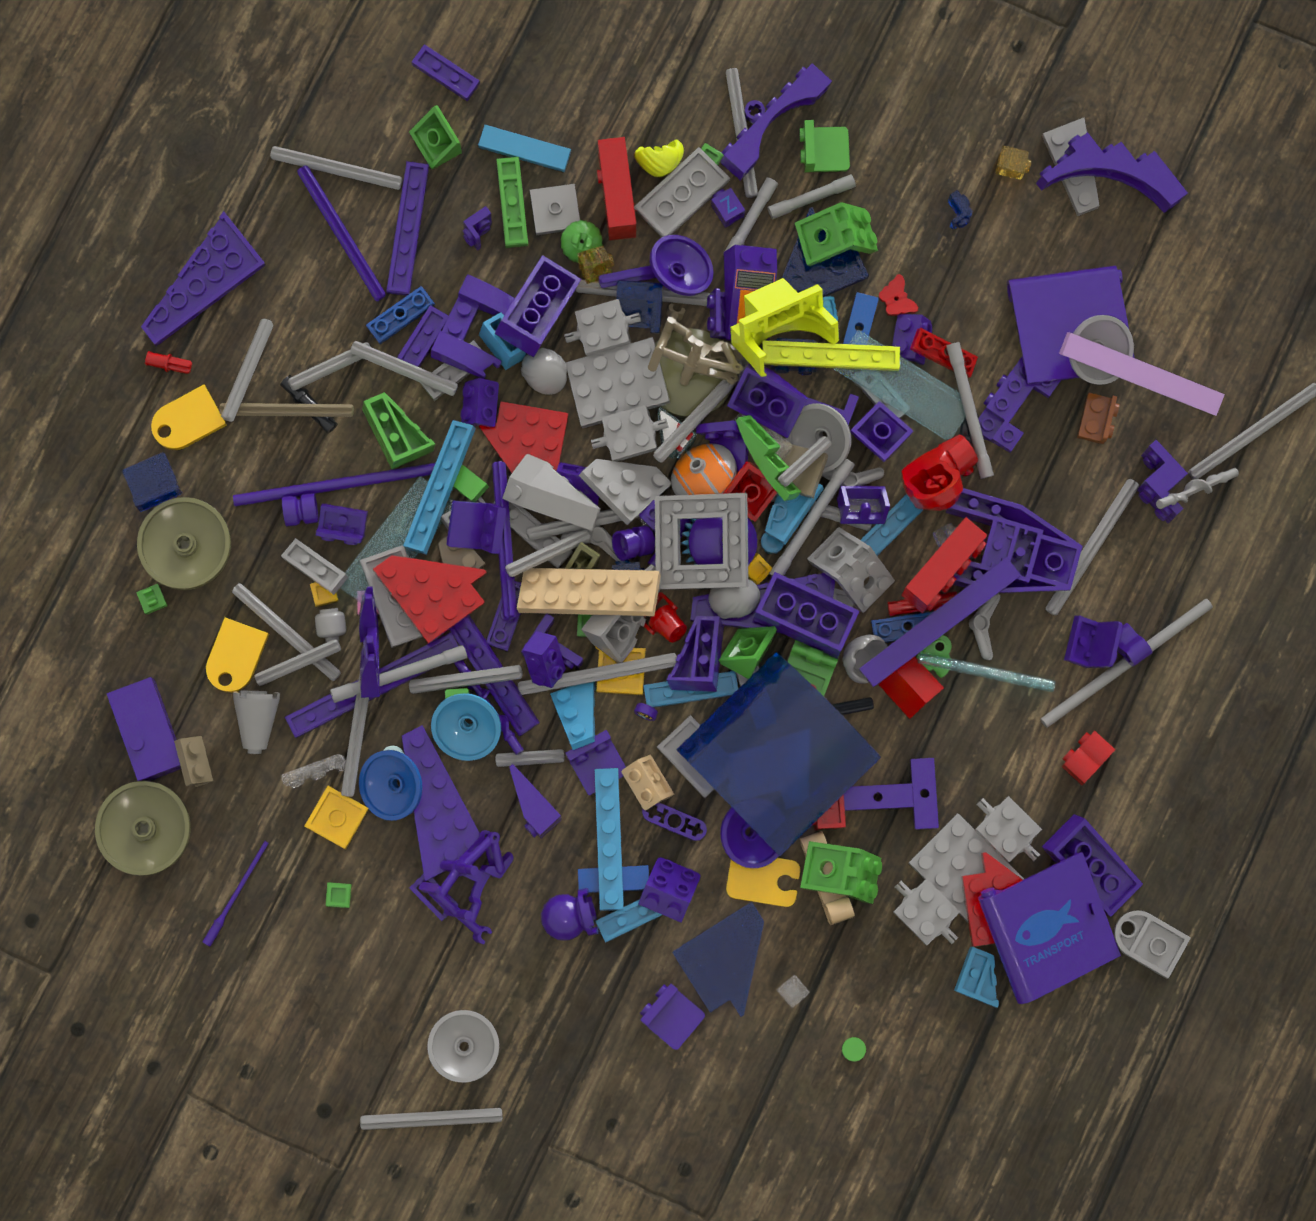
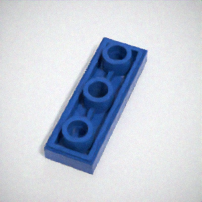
(861, 315)
(389, 324)
(893, 628)
(633, 878)

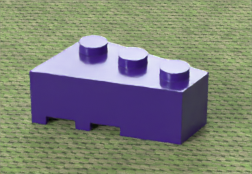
(699, 660)

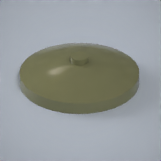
(687, 398)
(184, 543)
(142, 828)

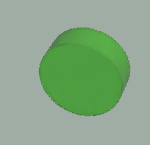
(853, 1049)

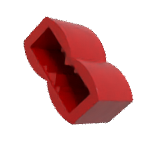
(1088, 757)

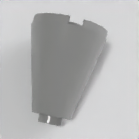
(255, 718)

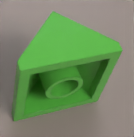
(435, 138)
(747, 649)

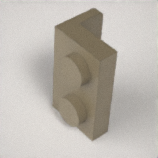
(193, 761)

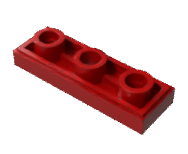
(933, 349)

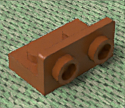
(1097, 418)

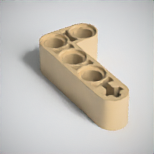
(836, 906)

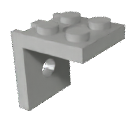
(852, 567)

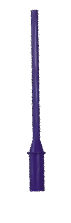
(218, 923)

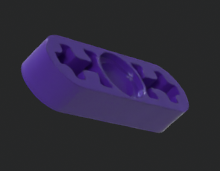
(688, 833)

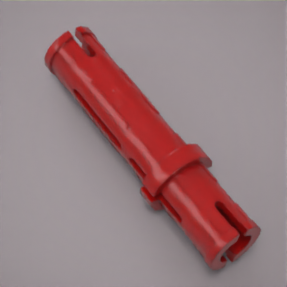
(906, 607)

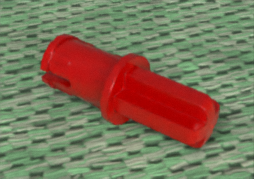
(168, 362)

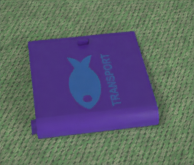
(1047, 928)

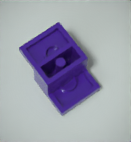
(1166, 476)

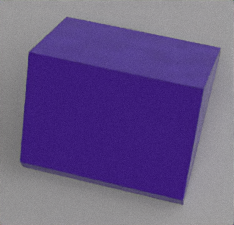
(881, 431)

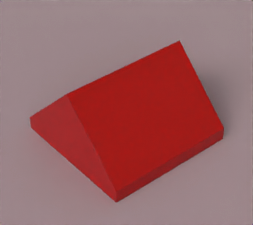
(758, 490)
(911, 687)

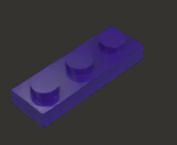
(445, 72)
(423, 337)

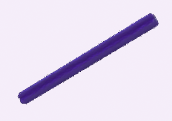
(341, 233)
(505, 555)

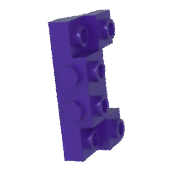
(1004, 405)

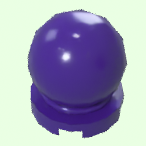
(567, 916)

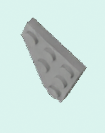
(625, 486)

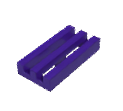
(413, 887)

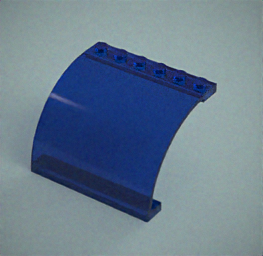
(779, 753)

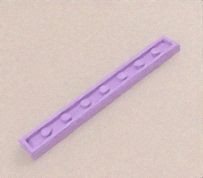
(1141, 373)

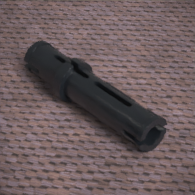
(302, 396)

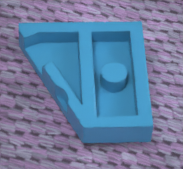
(978, 977)

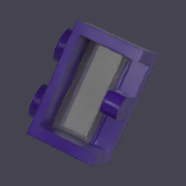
(863, 504)

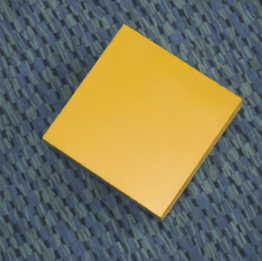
(622, 685)
(336, 817)

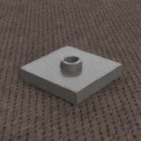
(554, 208)

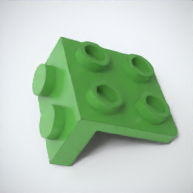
(824, 148)

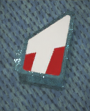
(673, 424)

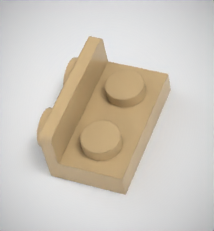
(647, 782)

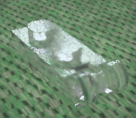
(314, 770)

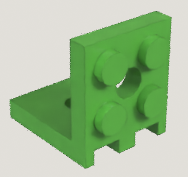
(845, 229)
(852, 874)

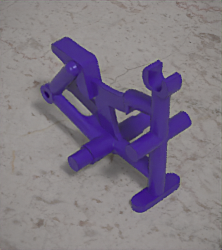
(464, 867)

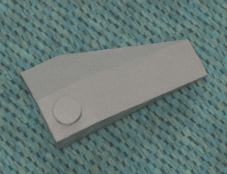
(545, 491)
(614, 633)

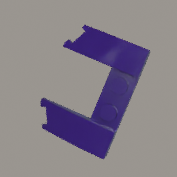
(450, 342)
(370, 652)

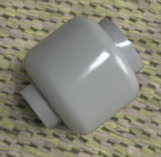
(330, 624)

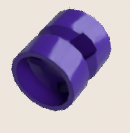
(297, 510)
(633, 542)

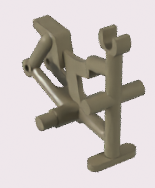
(696, 360)

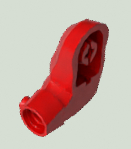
(935, 477)

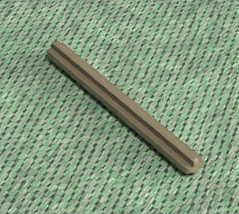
(316, 410)

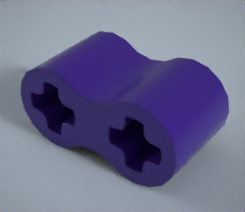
(1133, 646)

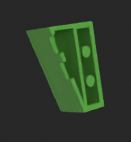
(395, 432)

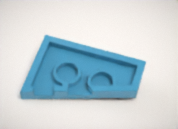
(787, 515)
(576, 713)

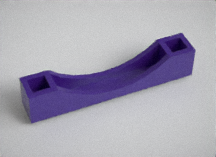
(806, 90)

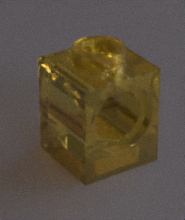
(1013, 162)
(595, 263)

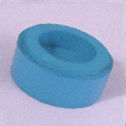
(770, 544)

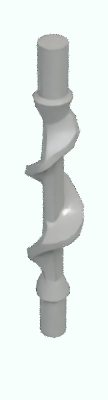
(1195, 486)

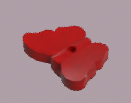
(896, 290)

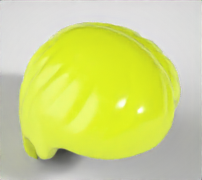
(660, 160)

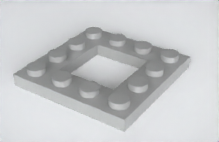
(733, 571)

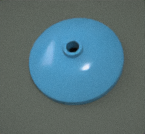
(463, 739)

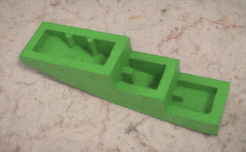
(763, 451)

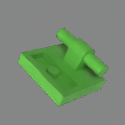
(813, 665)

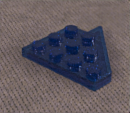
(829, 274)
(724, 959)

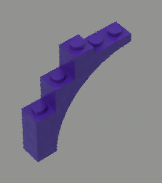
(1115, 162)

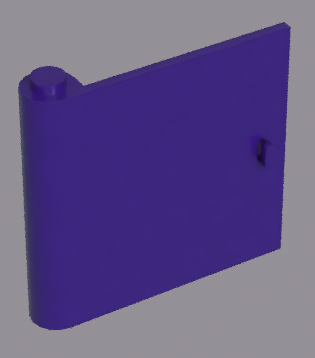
(1058, 304)

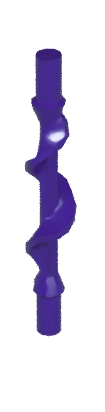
(508, 735)

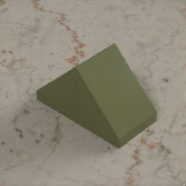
(583, 558)

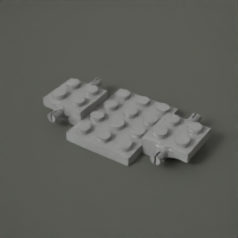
(615, 381)
(957, 853)

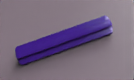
(635, 274)

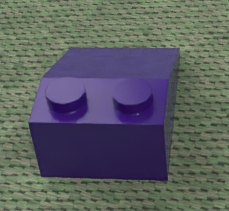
(768, 400)
(537, 811)

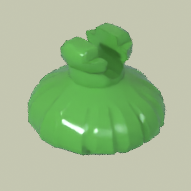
(580, 231)

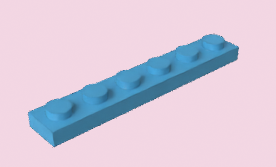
(439, 487)
(609, 839)

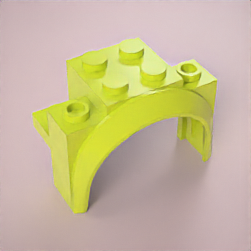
(779, 310)

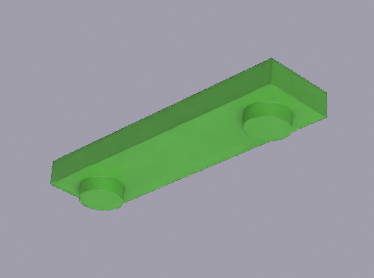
(512, 202)

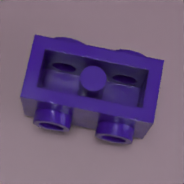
(544, 659)

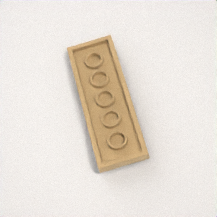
(589, 591)

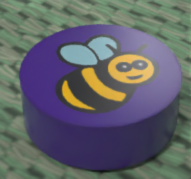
(645, 712)

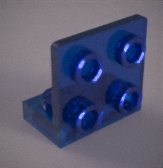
(642, 298)
(152, 482)

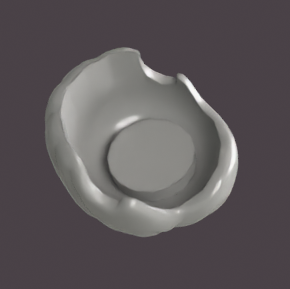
(545, 371)
(734, 601)
(859, 653)

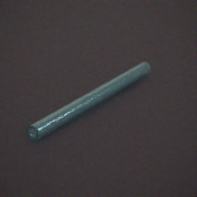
(986, 672)

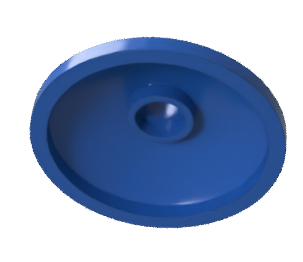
(380, 787)

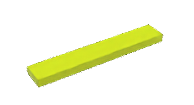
(831, 356)

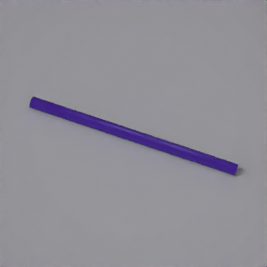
(334, 484)

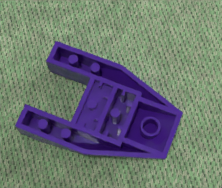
(1033, 546)

